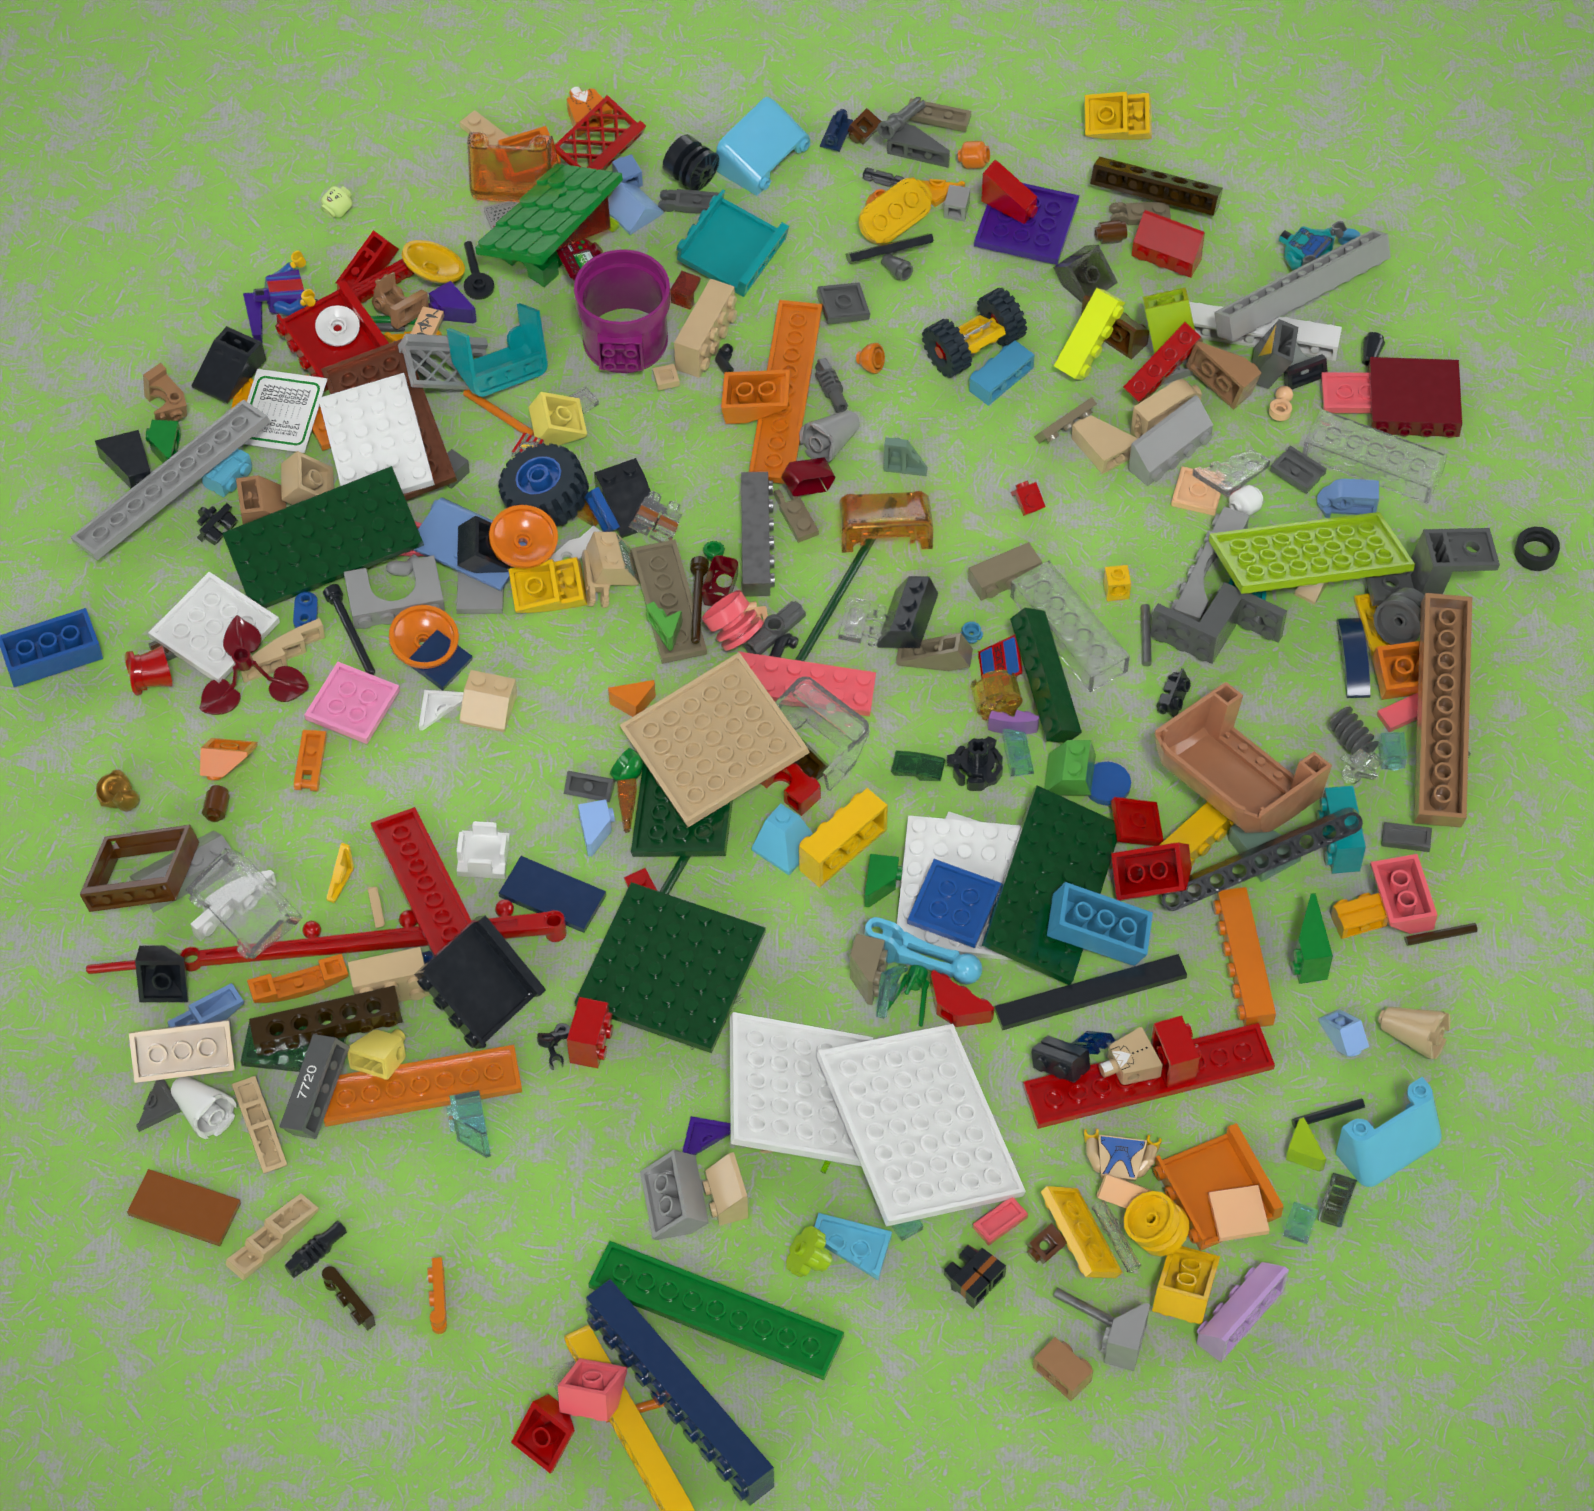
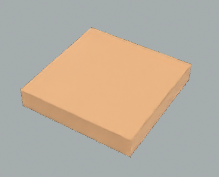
(1194, 494)
(1238, 1213)

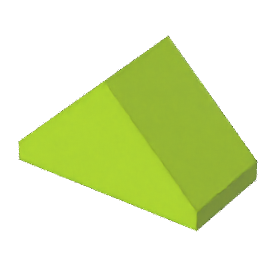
(1305, 1148)

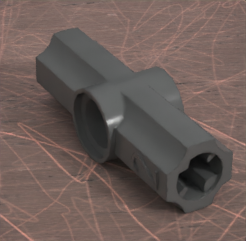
(782, 622)

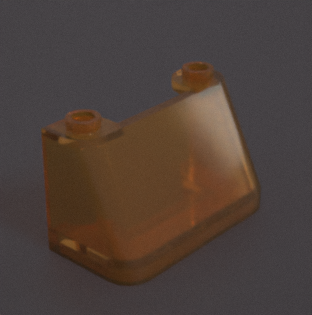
(507, 171)
(885, 517)

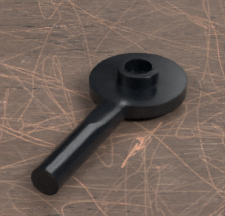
(477, 285)

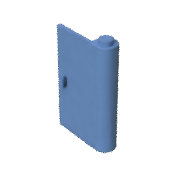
(440, 539)

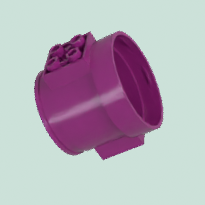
(623, 282)

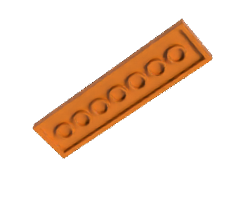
(424, 1085)

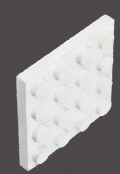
(199, 622)

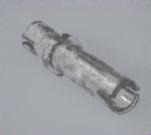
(1112, 1228)

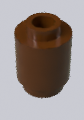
(1111, 231)
(216, 803)

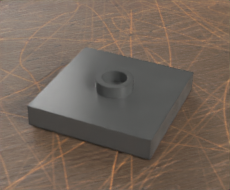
(843, 303)

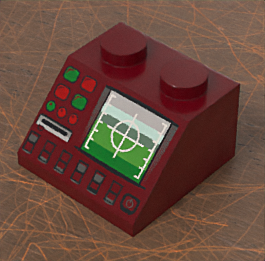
(577, 254)

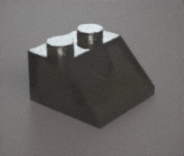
(1085, 272)

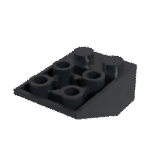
(229, 364)

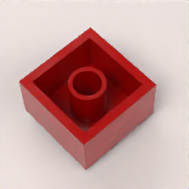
(589, 1033)
(1176, 1051)

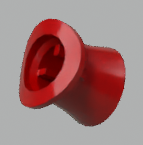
(148, 670)

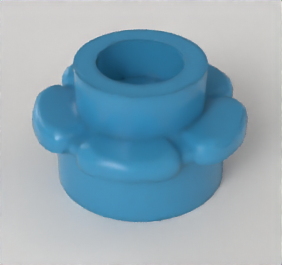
(972, 627)

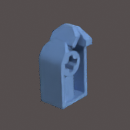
(1349, 497)

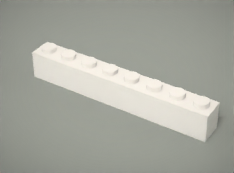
(1311, 337)

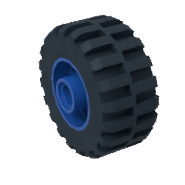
(547, 480)

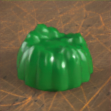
(713, 549)

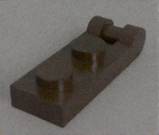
(347, 1297)

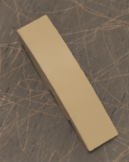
(284, 648)
(259, 1125)
(272, 1237)

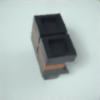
(977, 1276)

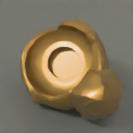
(116, 791)

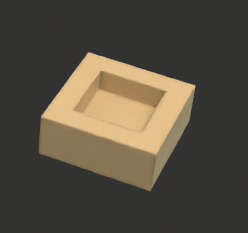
(666, 377)

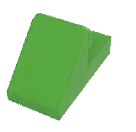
(665, 627)

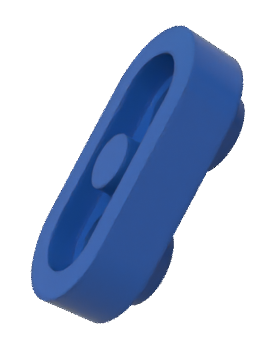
(305, 610)

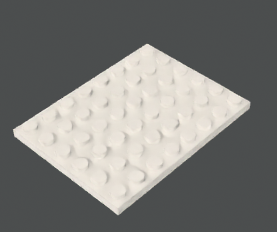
(920, 1124)

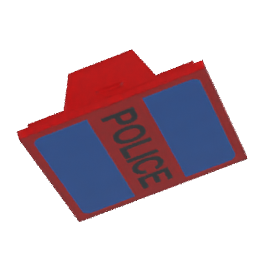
(1001, 656)

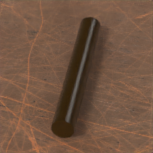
(1441, 934)

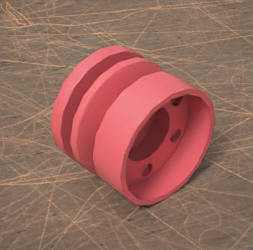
(732, 620)

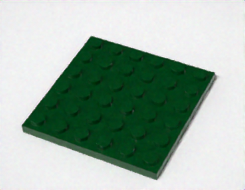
(672, 966)

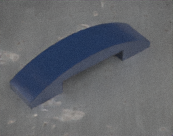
(1355, 657)

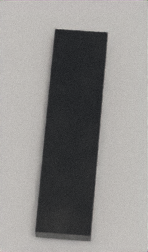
(889, 247)

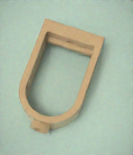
(1160, 405)

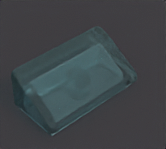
(1017, 752)

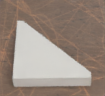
(436, 705)

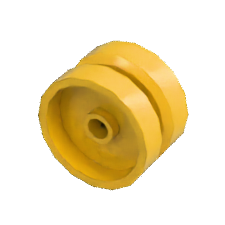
(1156, 1223)

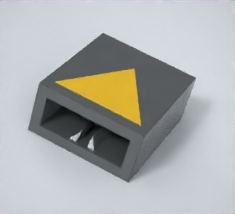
(1275, 352)

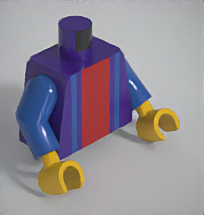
(285, 289)

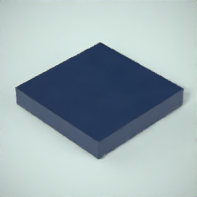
(434, 649)

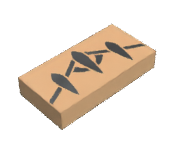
(428, 321)

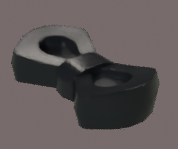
(548, 1039)

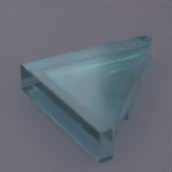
(888, 988)

